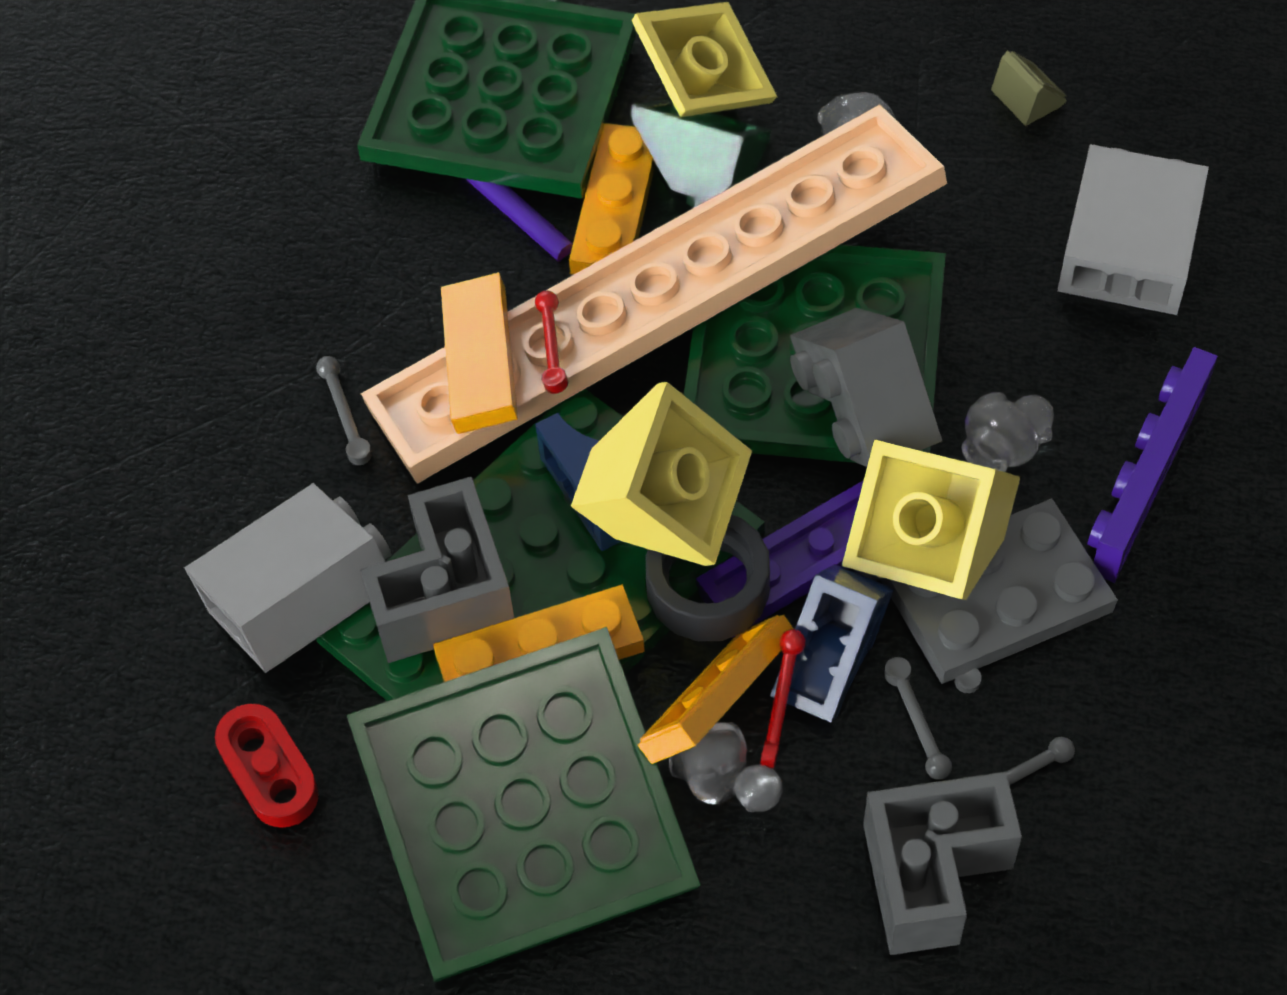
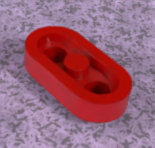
(270, 768)

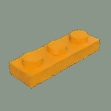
(613, 197)
(543, 629)

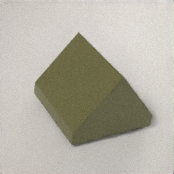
(1026, 88)

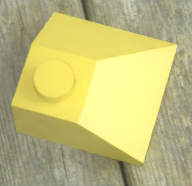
(704, 58)
(664, 478)
(929, 519)

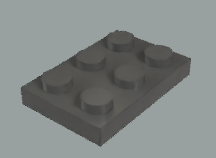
(1028, 593)

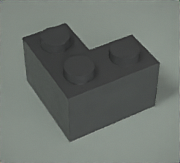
(871, 379)
(448, 585)
(926, 840)

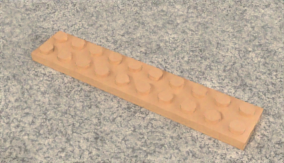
(674, 279)

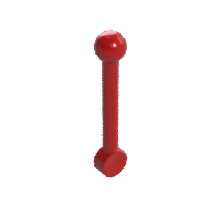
(554, 377)
(791, 643)

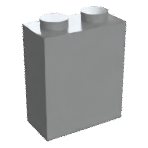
(1133, 229)
(289, 575)

